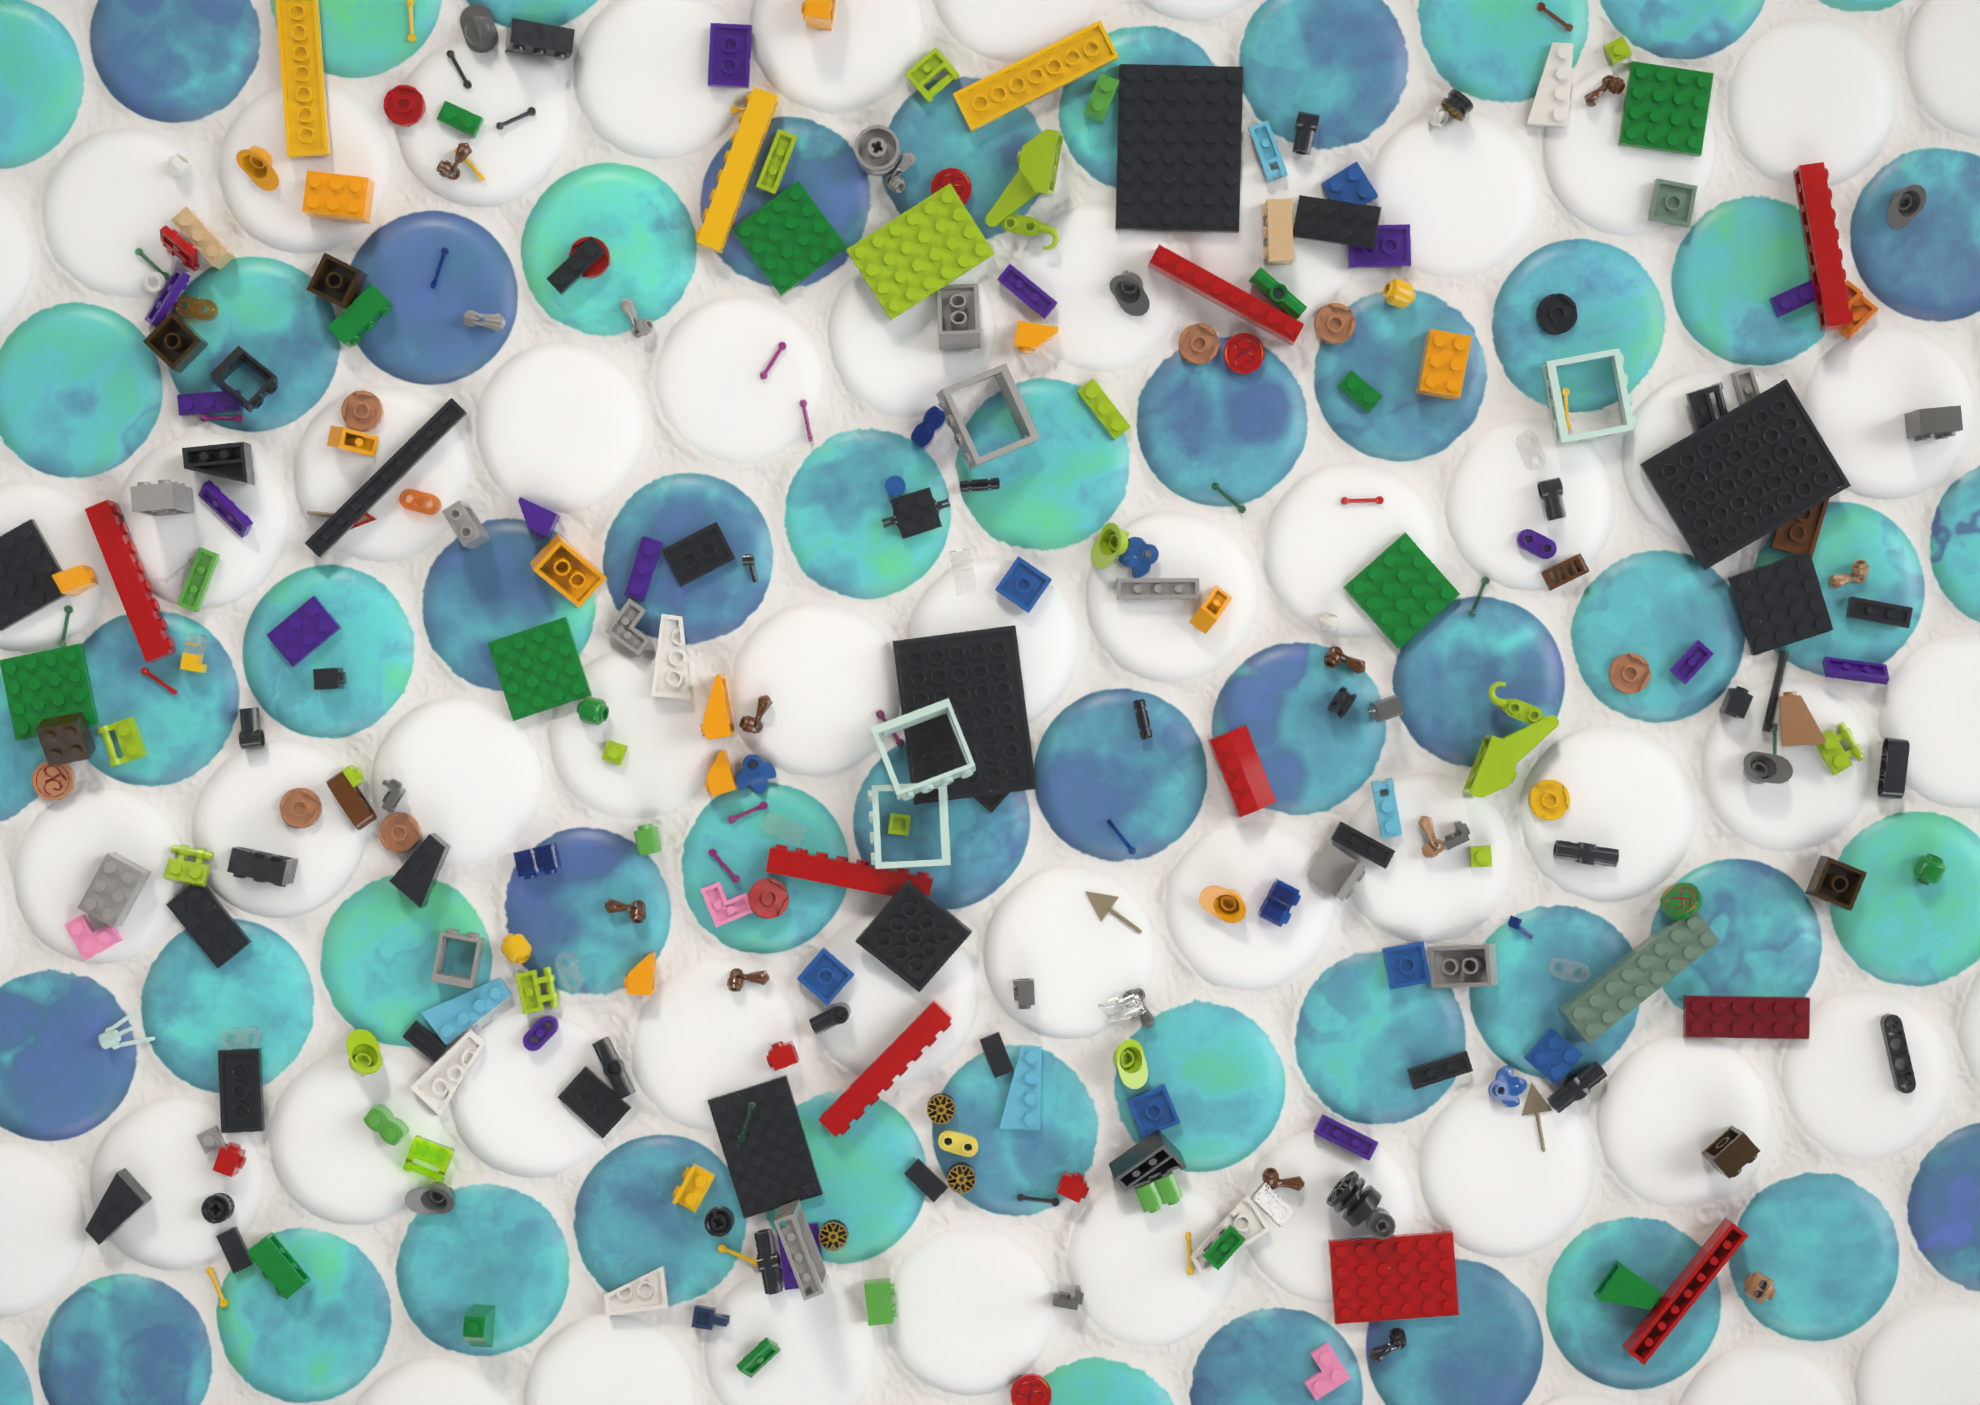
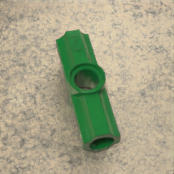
(1267, 284)

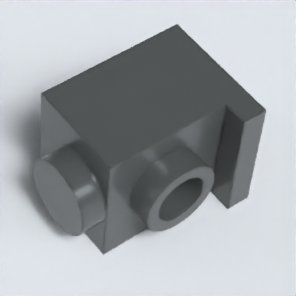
(1024, 992)

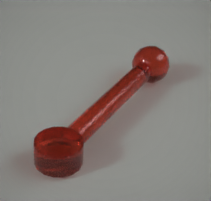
(1541, 7)

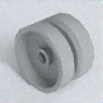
(875, 138)

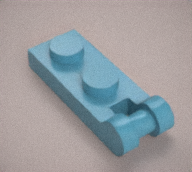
(1267, 150)
(1386, 808)

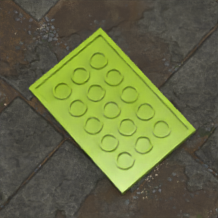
(920, 252)

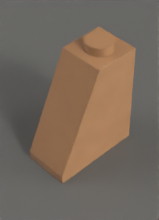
(1797, 722)

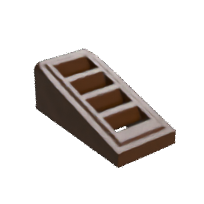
(1581, 564)

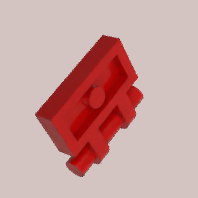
(179, 247)

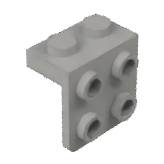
(1336, 872)

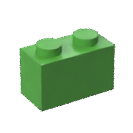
(1101, 98)
(879, 1301)

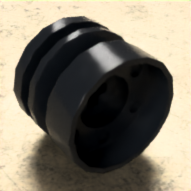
(1357, 1200)

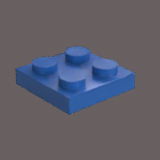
(1350, 186)
(1023, 584)
(1406, 965)
(825, 976)
(1553, 1056)
(1153, 1110)

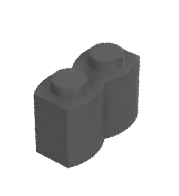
(1386, 709)

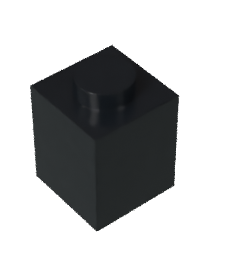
(329, 678)
(1736, 702)

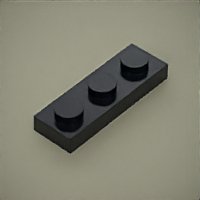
(576, 265)
(1879, 612)
(1362, 844)
(1439, 1069)

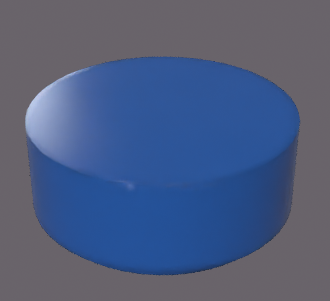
(895, 486)

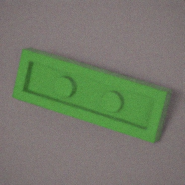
(198, 579)

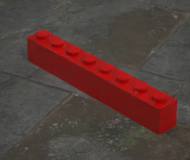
(1822, 246)
(1225, 295)
(130, 580)
(842, 872)
(885, 1069)
(1685, 1291)

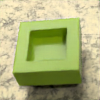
(1617, 51)
(614, 752)
(354, 775)
(899, 824)
(1480, 856)

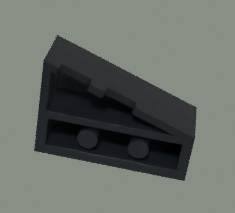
(539, 39)
(221, 460)
(262, 866)
(421, 870)
(1146, 1160)
(117, 1206)

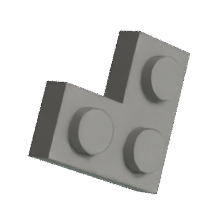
(624, 628)

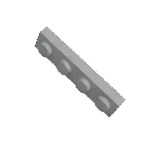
(1157, 588)

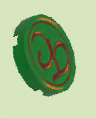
(1681, 901)

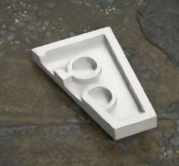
(639, 1295)

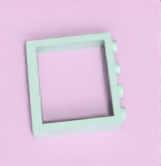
(1556, 404)
(914, 718)
(875, 837)

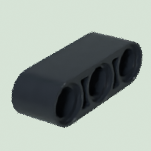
(1893, 768)

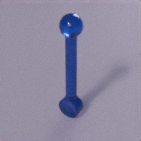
(444, 251)
(1131, 850)

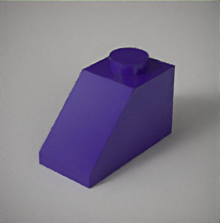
(539, 518)

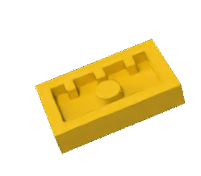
(693, 1188)

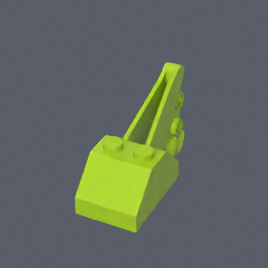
(1035, 175)
(1498, 756)

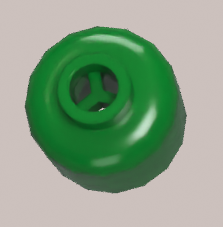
(593, 711)
(1929, 869)

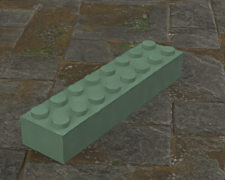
(1637, 976)

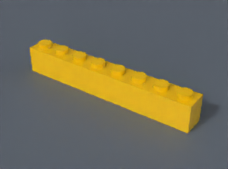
(737, 170)

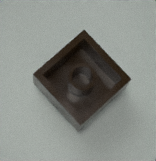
(336, 281)
(175, 342)
(65, 739)
(1836, 883)
(1731, 1152)

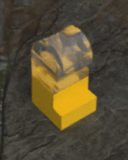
(193, 653)

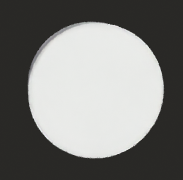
(154, 281)

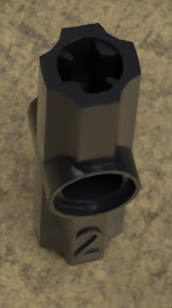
(1586, 853)
(607, 1054)
(1576, 1087)
(768, 1261)

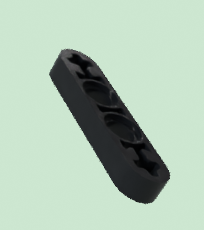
(1901, 1052)

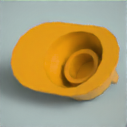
(258, 166)
(1223, 903)

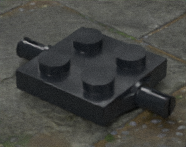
(916, 513)

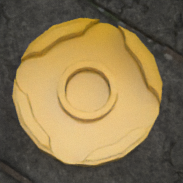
(1548, 799)

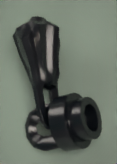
(1397, 1337)

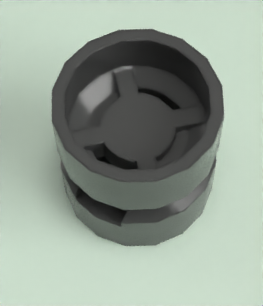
(1380, 1224)

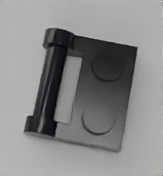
(1701, 405)

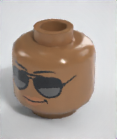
(1759, 1287)

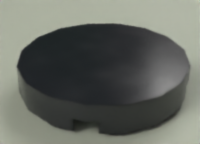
(1556, 314)

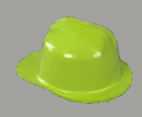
(1109, 545)
(363, 1052)
(1131, 1064)

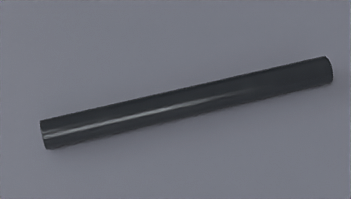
(1775, 691)

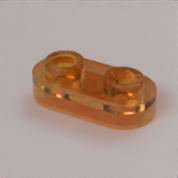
(195, 308)
(419, 501)

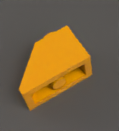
(1032, 336)
(352, 441)
(76, 580)
(1210, 610)
(720, 777)
(642, 977)

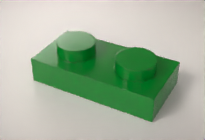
(460, 119)
(1359, 391)
(1223, 1247)
(758, 1357)

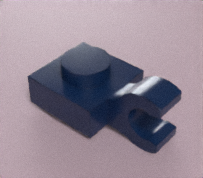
(705, 1318)

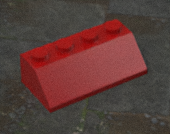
(1242, 771)

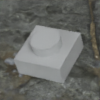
(211, 1139)

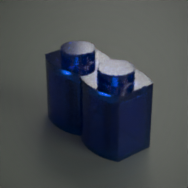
(925, 432)
(537, 860)
(1279, 902)

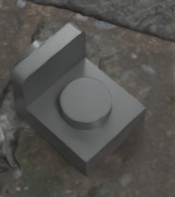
(392, 798)
(1453, 839)
(1065, 1300)

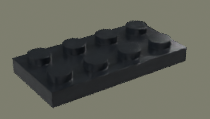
(1336, 222)
(209, 924)
(241, 1090)

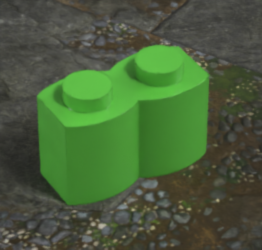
(647, 839)
(389, 1127)
(1158, 1192)

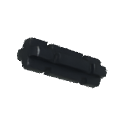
(979, 484)
(1142, 719)

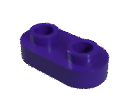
(1536, 545)
(541, 1032)

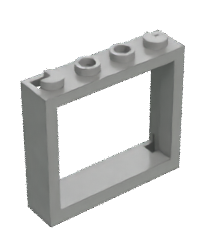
(1014, 403)
(801, 1250)

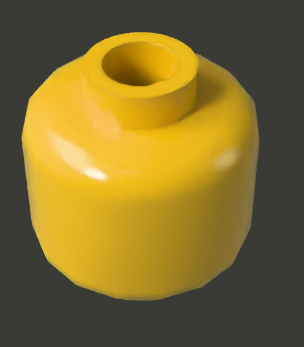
(1398, 293)
(516, 948)

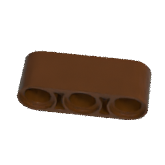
(351, 801)

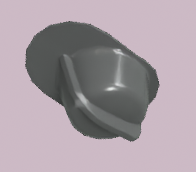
(478, 28)
(1905, 205)
(1130, 293)
(1767, 768)
(430, 1199)

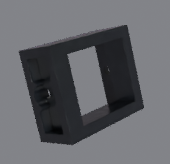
(230, 364)

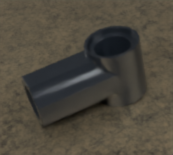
(1305, 128)
(1551, 494)
(251, 733)
(829, 1019)

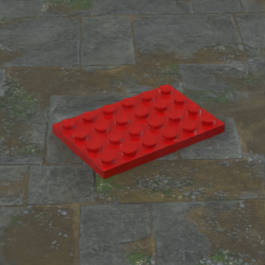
(1393, 1277)

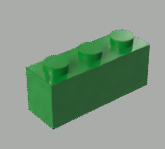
(361, 316)
(278, 1266)

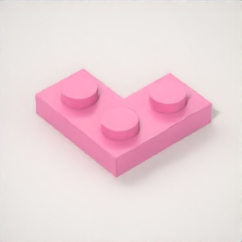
(721, 908)
(89, 941)
(1331, 1373)

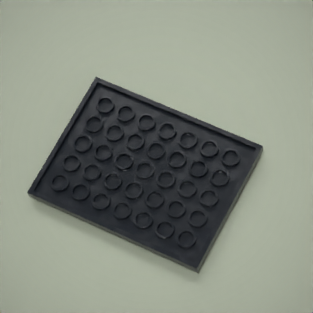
(1179, 148)
(1745, 474)
(987, 695)

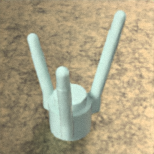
(112, 1037)

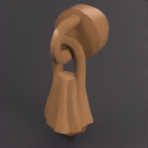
(1859, 568)
(1430, 848)

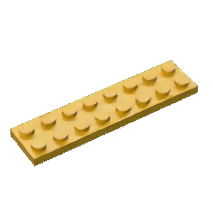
(1035, 76)
(302, 78)

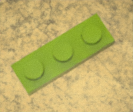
(777, 162)
(1103, 409)

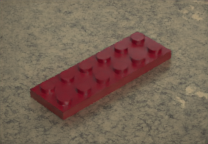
(1746, 1017)

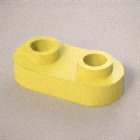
(958, 1141)

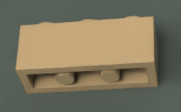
(1278, 231)
(203, 238)

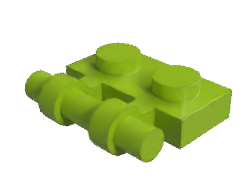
(1833, 753)
(185, 871)
(531, 993)

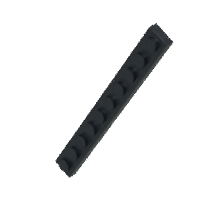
(386, 478)

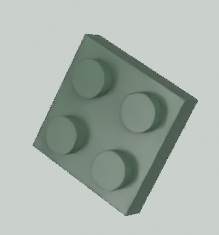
(1672, 203)

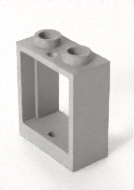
(470, 530)
(453, 979)

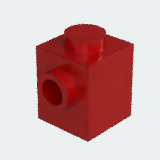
(782, 1055)
(230, 1159)
(1072, 1186)

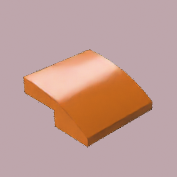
(1862, 310)

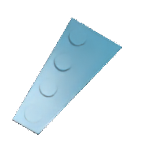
(461, 1012)
(1024, 1095)

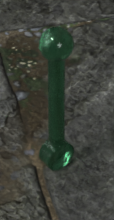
(139, 252)
(1241, 509)
(1485, 580)
(68, 609)
(1774, 728)
(741, 1138)

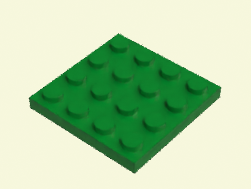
(1665, 108)
(789, 238)
(1401, 590)
(539, 668)
(47, 687)

